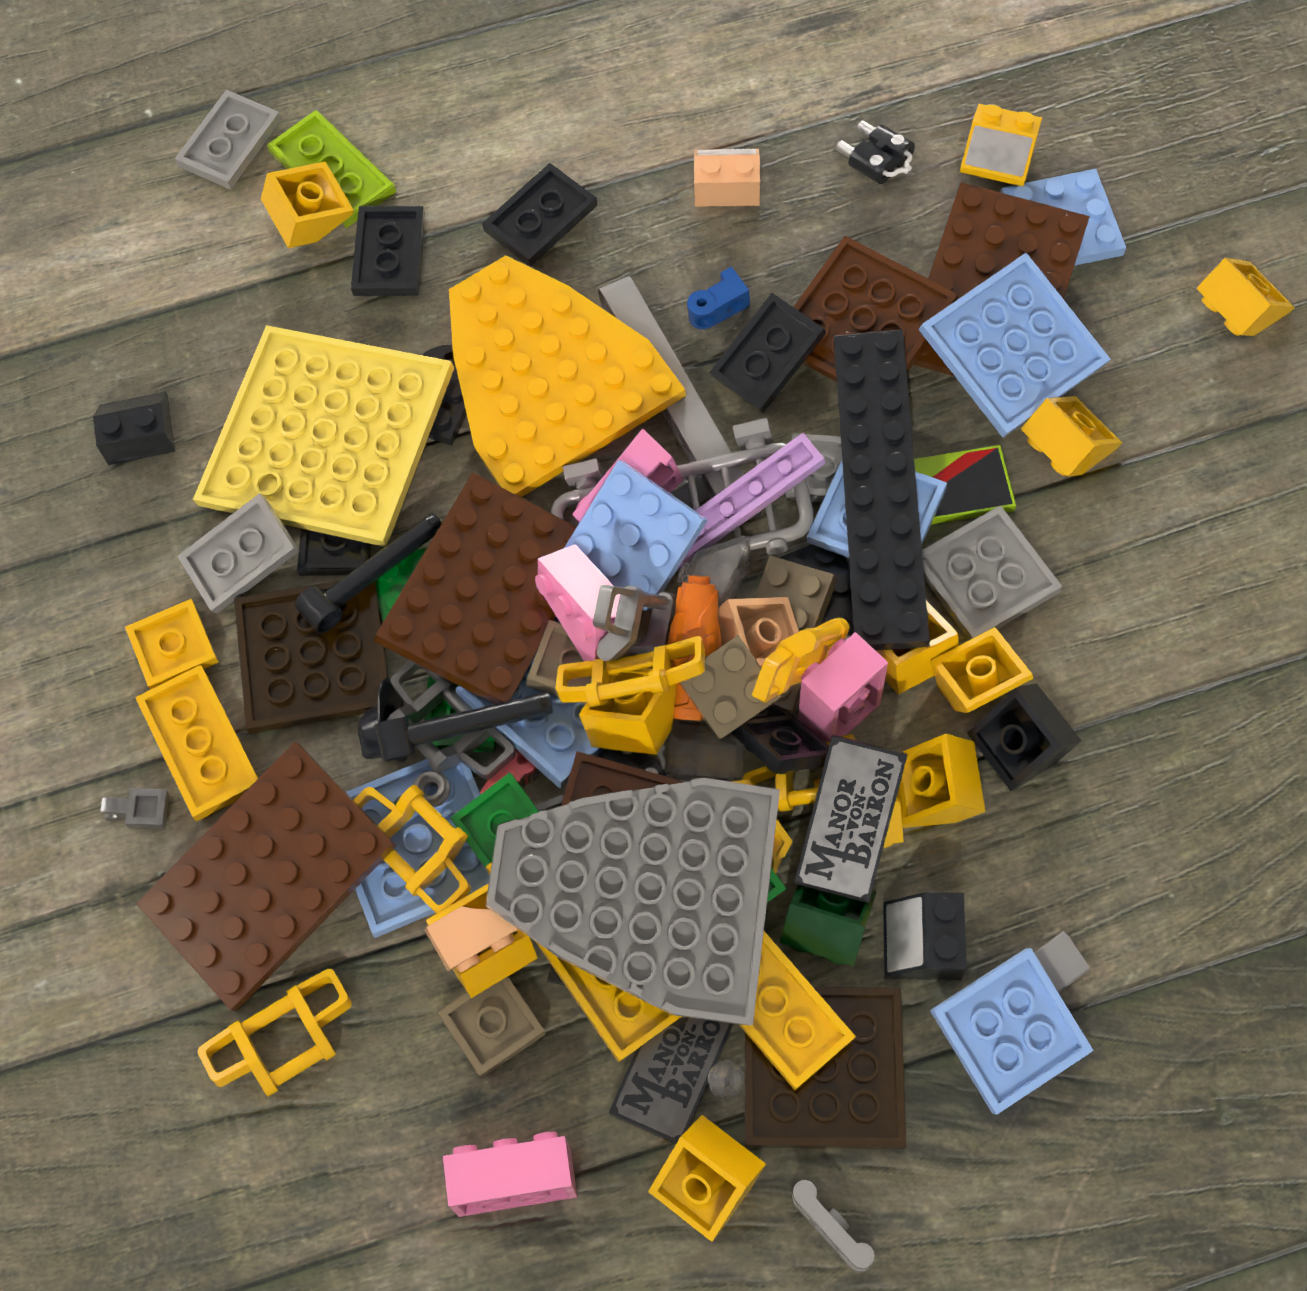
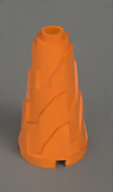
(694, 616)

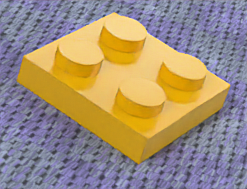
(171, 643)

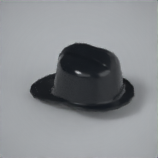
(388, 703)

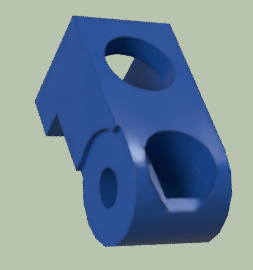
(719, 301)

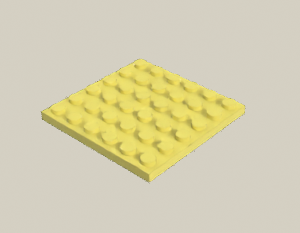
(326, 433)

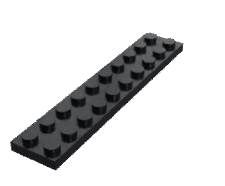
(880, 491)

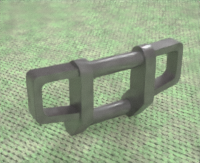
(626, 625)
(459, 752)

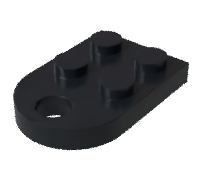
(452, 408)
(782, 741)

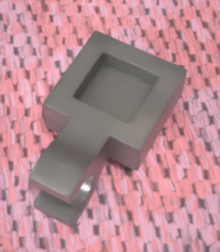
(142, 809)

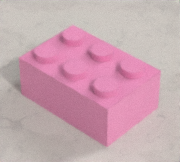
(842, 688)
(509, 1174)

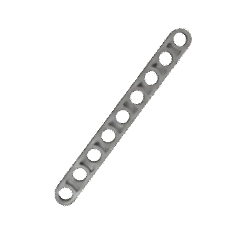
(688, 416)

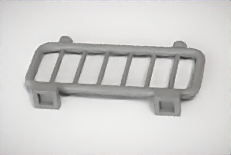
(755, 445)

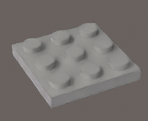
(987, 574)

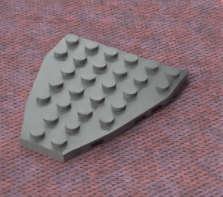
(648, 890)

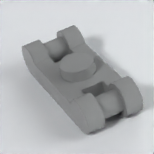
(831, 1227)

